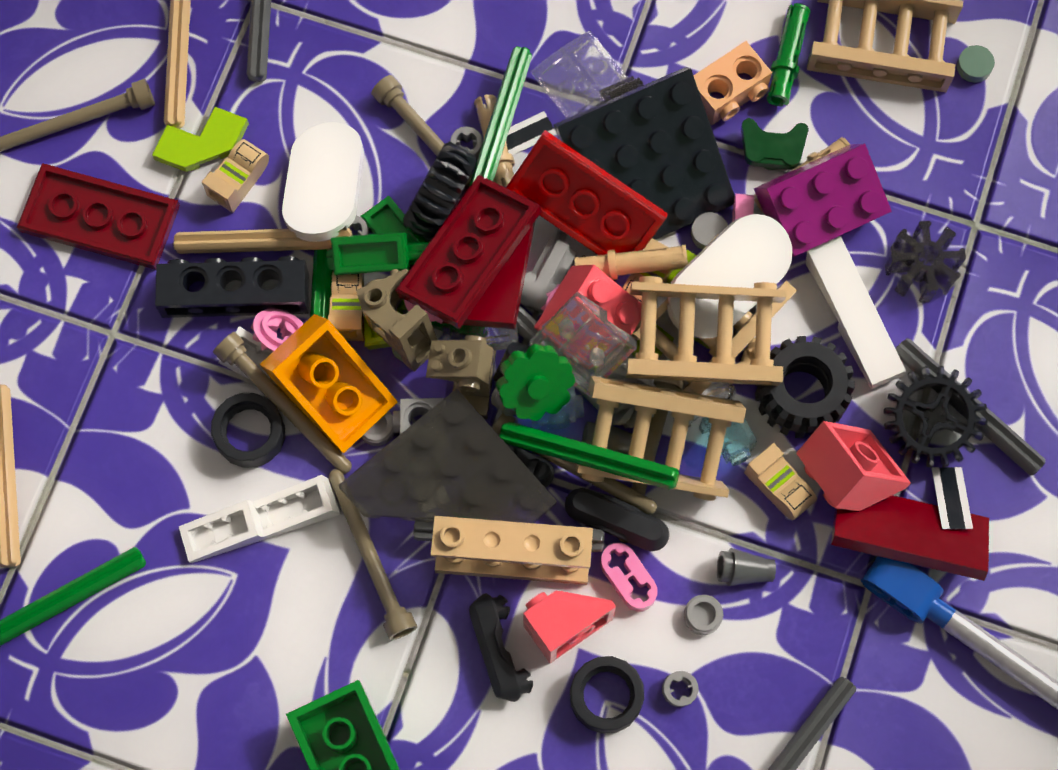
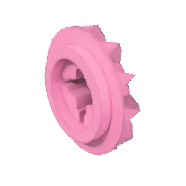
(268, 322)

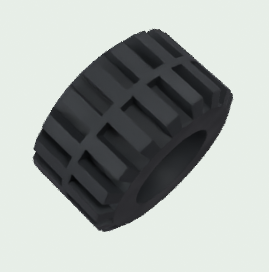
(822, 364)

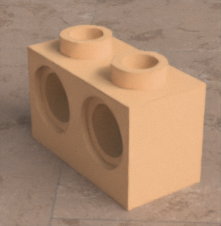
(723, 78)

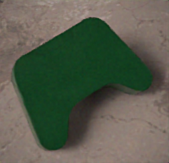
(773, 149)

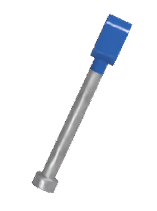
(919, 597)

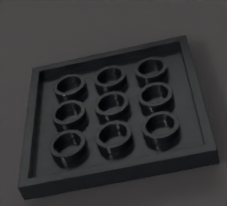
(657, 146)

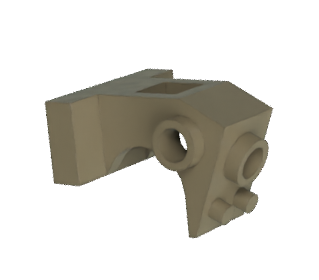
(406, 333)
(468, 365)

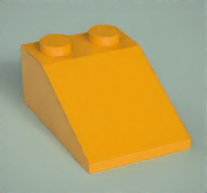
(329, 382)

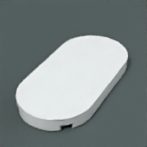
(323, 181)
(741, 255)

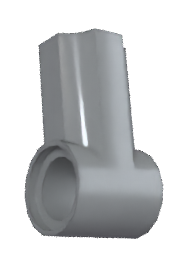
(547, 273)

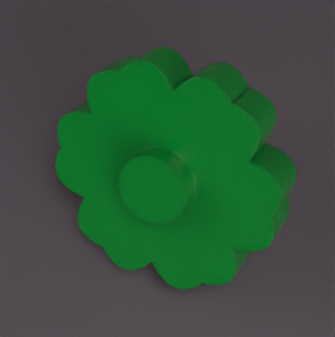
(535, 382)

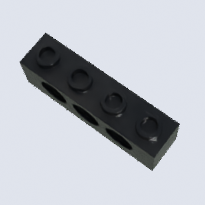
(249, 299)

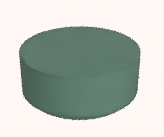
(975, 63)

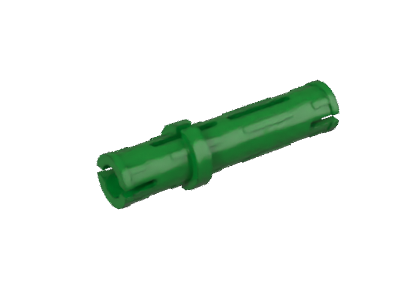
(786, 66)

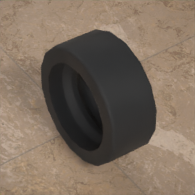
(235, 405)
(615, 666)

